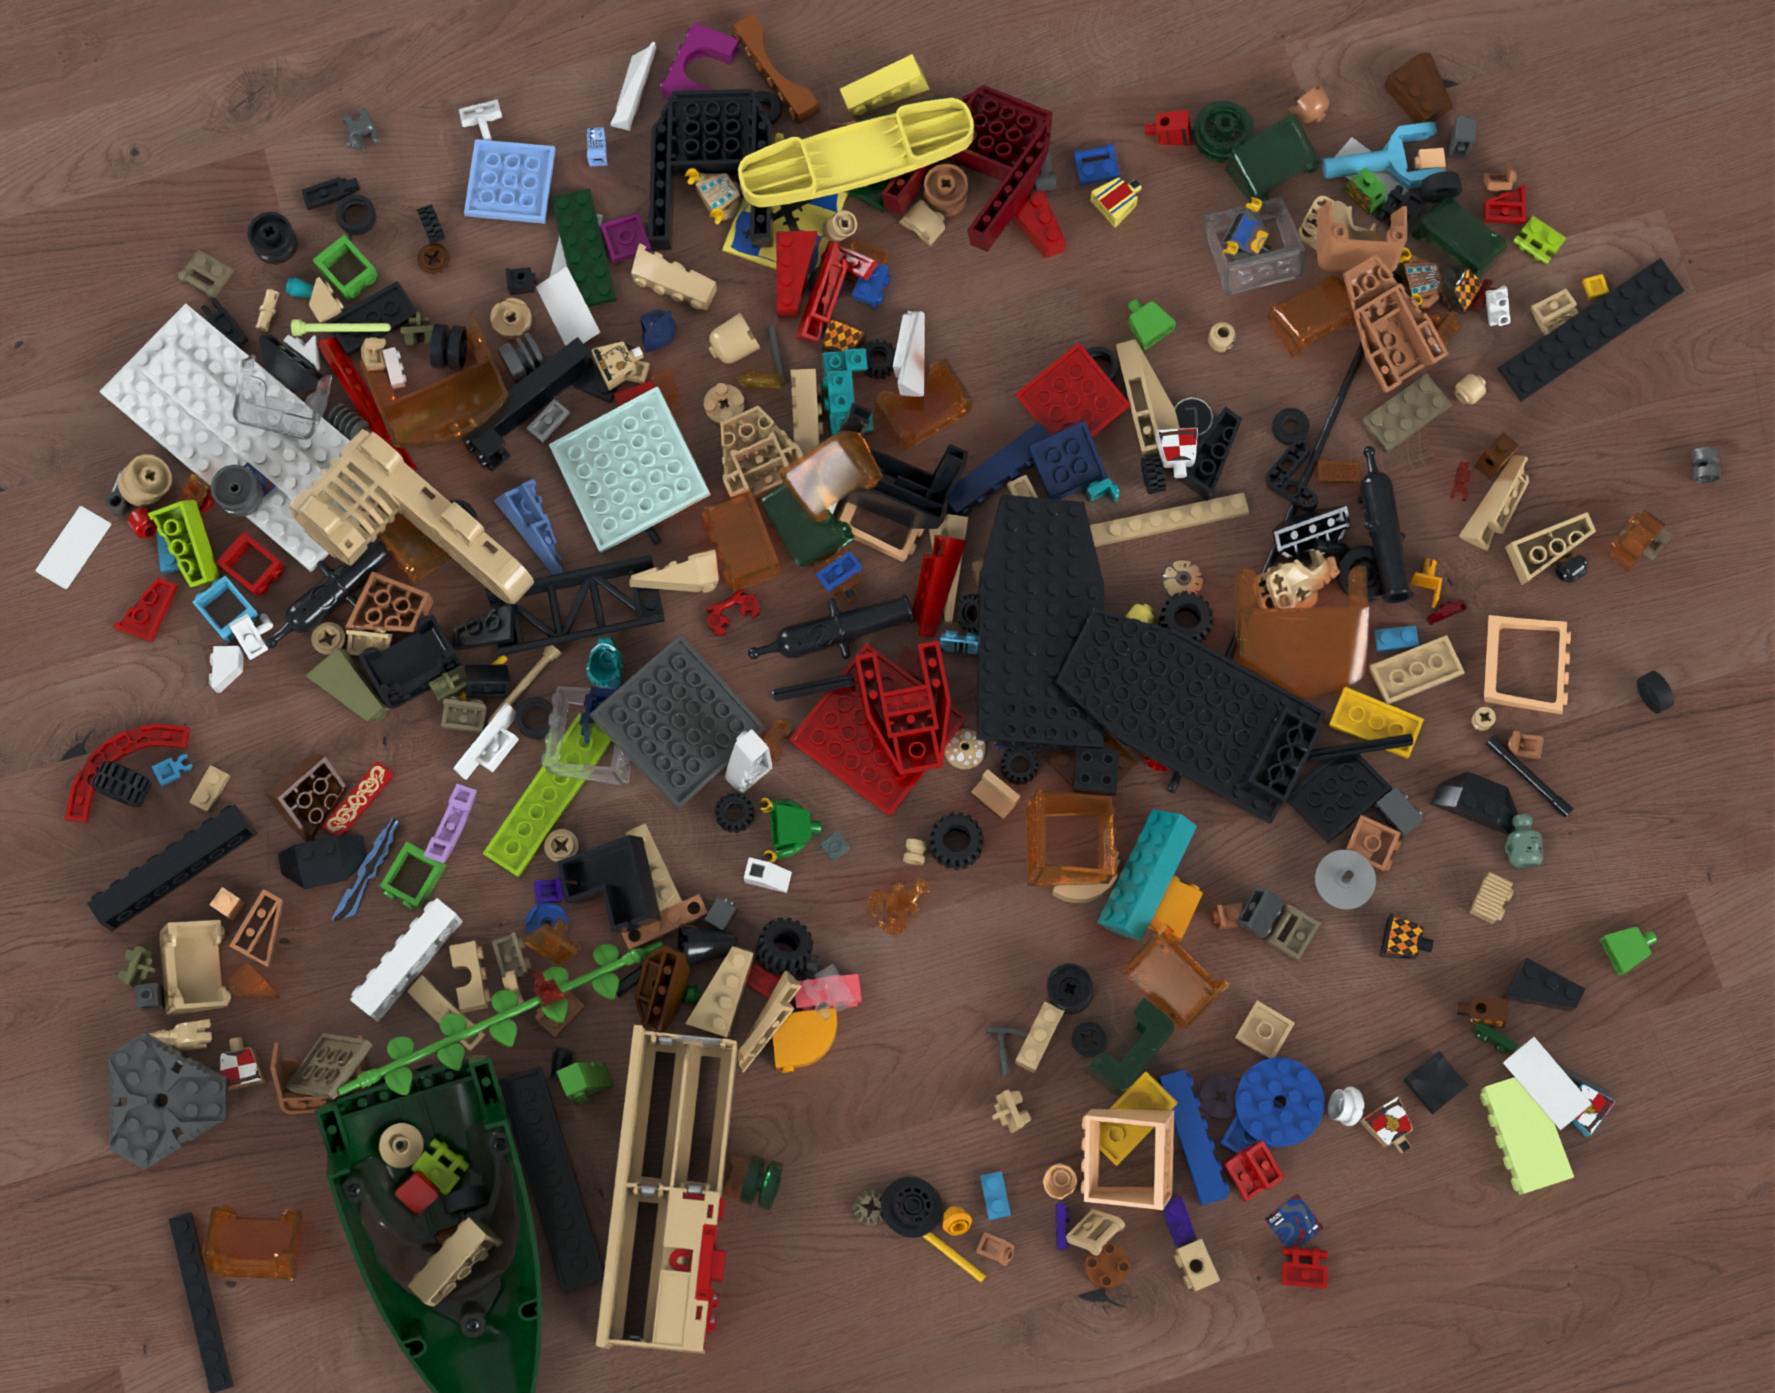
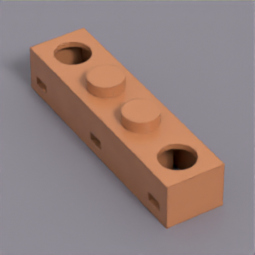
(669, 924)

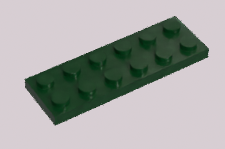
(584, 246)

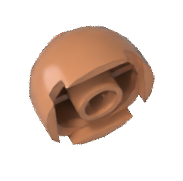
(1311, 106)

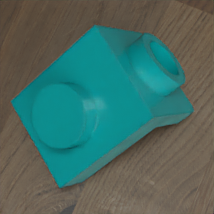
(1099, 489)

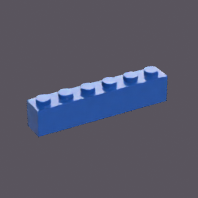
(1194, 1140)

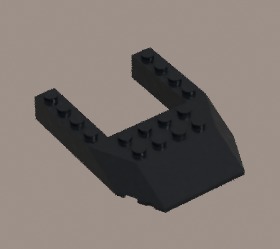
(712, 135)

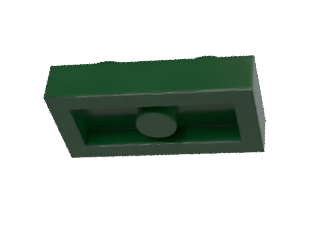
(1501, 1043)

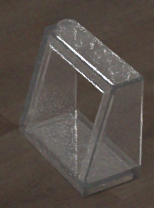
(1262, 268)
(621, 764)

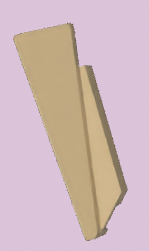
(1498, 504)
(769, 1021)

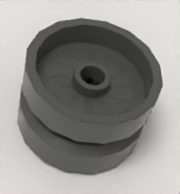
(237, 490)

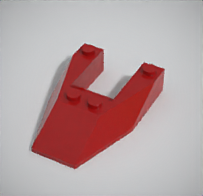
(912, 719)

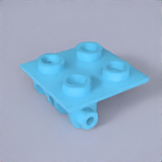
(951, 636)

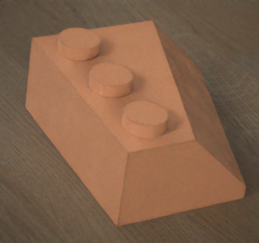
(389, 606)

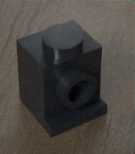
(522, 286)

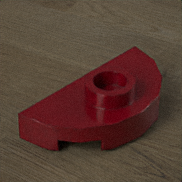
(1446, 610)

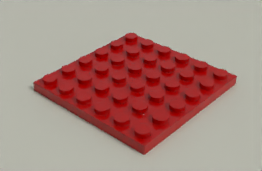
(846, 745)

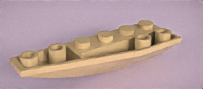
(1146, 396)

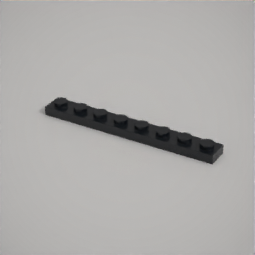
(201, 1303)

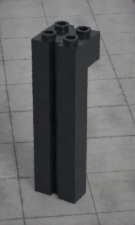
(527, 399)

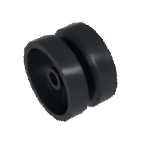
(272, 238)
(448, 347)

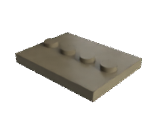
(328, 1066)

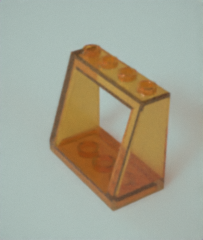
(1059, 803)

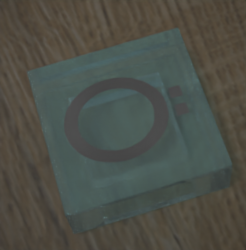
(835, 846)

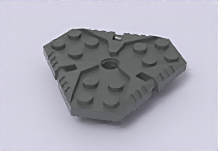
(144, 1127)

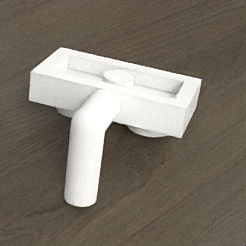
(481, 114)
(249, 636)

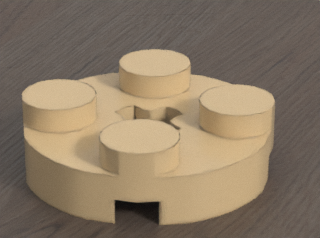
(506, 309)
(723, 393)

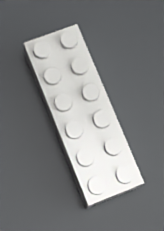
(406, 959)

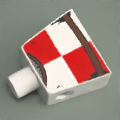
(1177, 449)

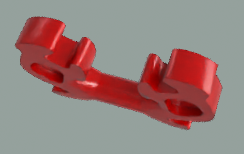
(716, 621)

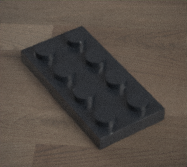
(386, 306)

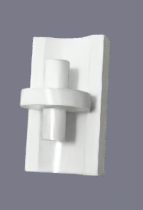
(1498, 306)

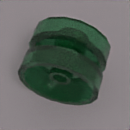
(758, 1181)

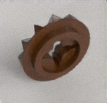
(433, 250)

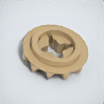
(319, 635)
(561, 836)

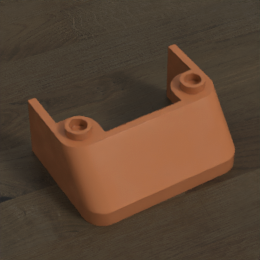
(1341, 254)
(293, 1102)

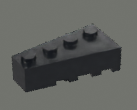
(1212, 454)

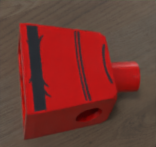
(1171, 128)

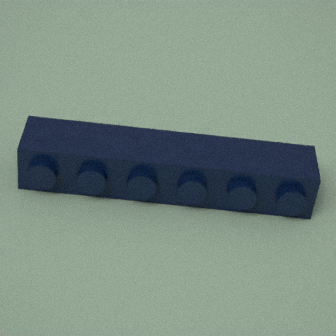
(994, 473)

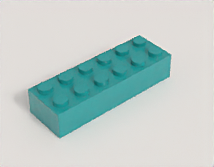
(1147, 874)

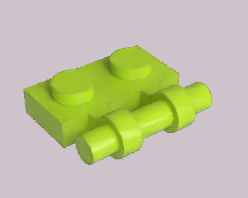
(1541, 235)
(436, 1171)

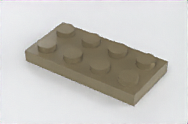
(1406, 413)

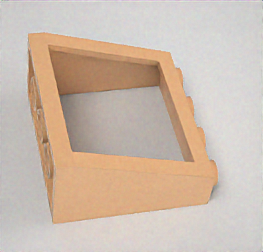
(1141, 1197)

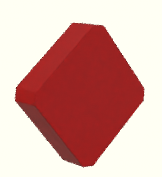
(417, 1192)

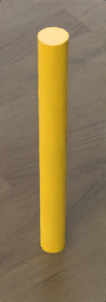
(954, 1256)

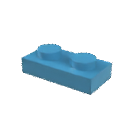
(167, 560)
(1395, 638)
(995, 1195)

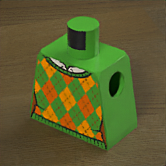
(1366, 191)

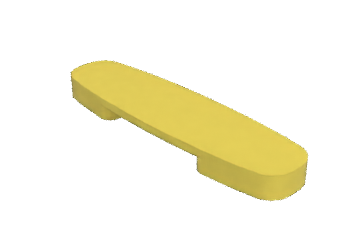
(856, 153)

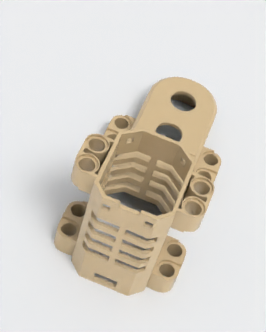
(398, 489)

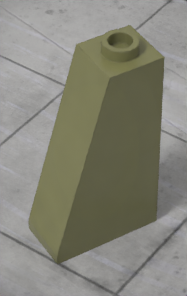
(348, 684)

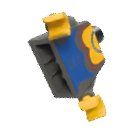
(1246, 233)

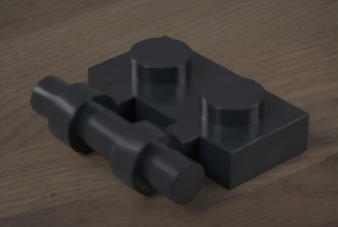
(1411, 200)

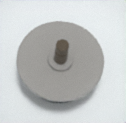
(1345, 879)

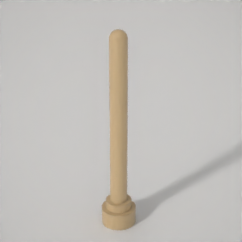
(550, 653)

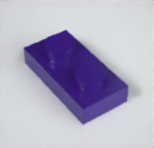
(1062, 1216)
(1178, 1221)

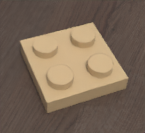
(1264, 1030)

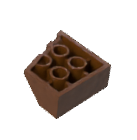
(1419, 89)
(308, 795)

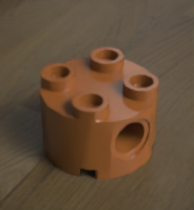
(1108, 1267)

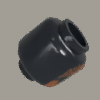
(1571, 567)

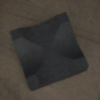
(1096, 771)
(1435, 1082)

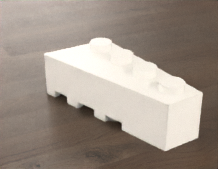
(748, 761)

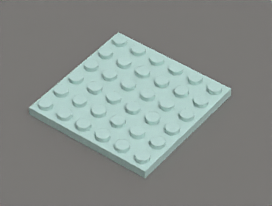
(629, 469)

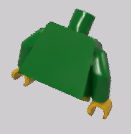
(789, 827)

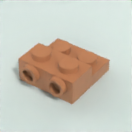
(1375, 843)

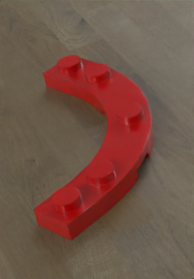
(113, 750)

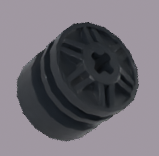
(1075, 977)

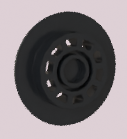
(1347, 562)
(912, 1206)

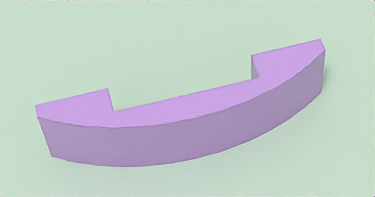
(451, 824)

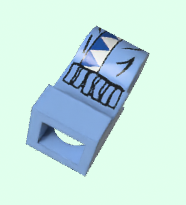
(596, 146)

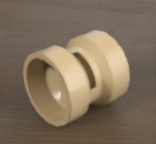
(915, 850)

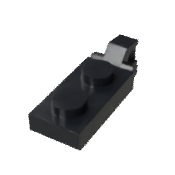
(329, 192)

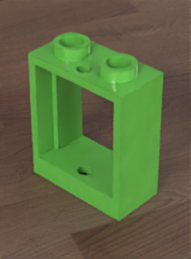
(332, 255)
(419, 901)

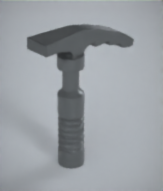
(1003, 1051)

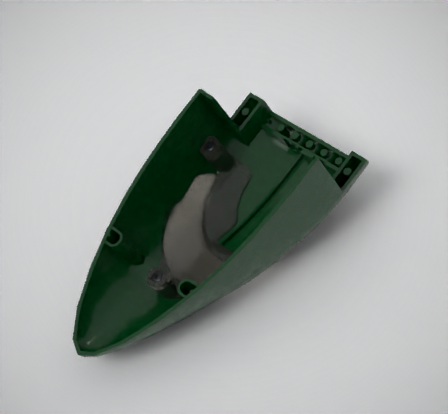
(491, 1323)

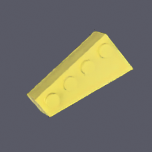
(885, 86)

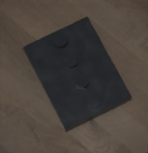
(1337, 794)

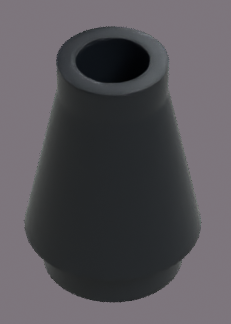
(560, 1059)

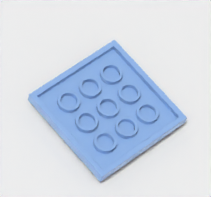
(509, 181)

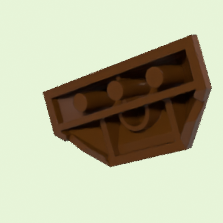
(661, 988)

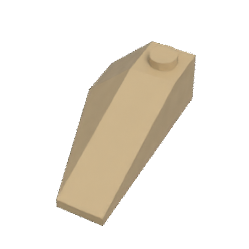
(694, 575)

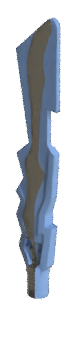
(351, 899)

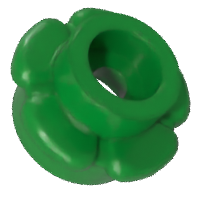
(691, 994)

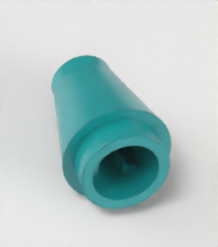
(299, 288)

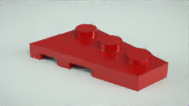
(148, 613)

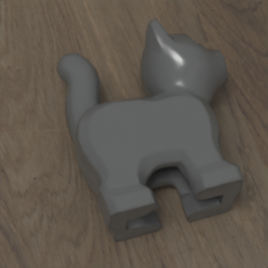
(359, 128)

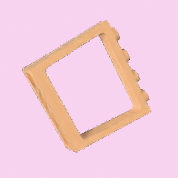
(846, 514)
(1495, 624)

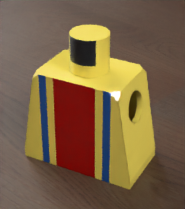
(1116, 199)

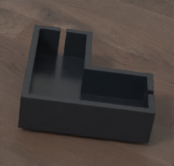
(620, 875)

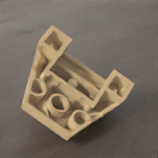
(755, 453)

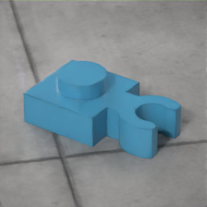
(168, 771)

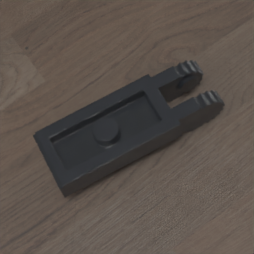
(225, 324)

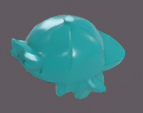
(605, 665)

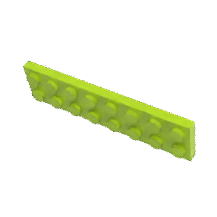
(544, 802)

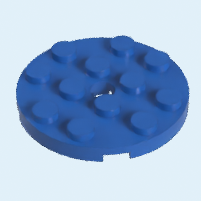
(1302, 1102)

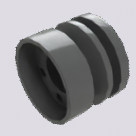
(522, 359)

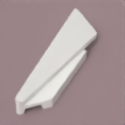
(633, 88)
(909, 354)

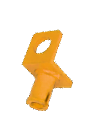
(1427, 580)

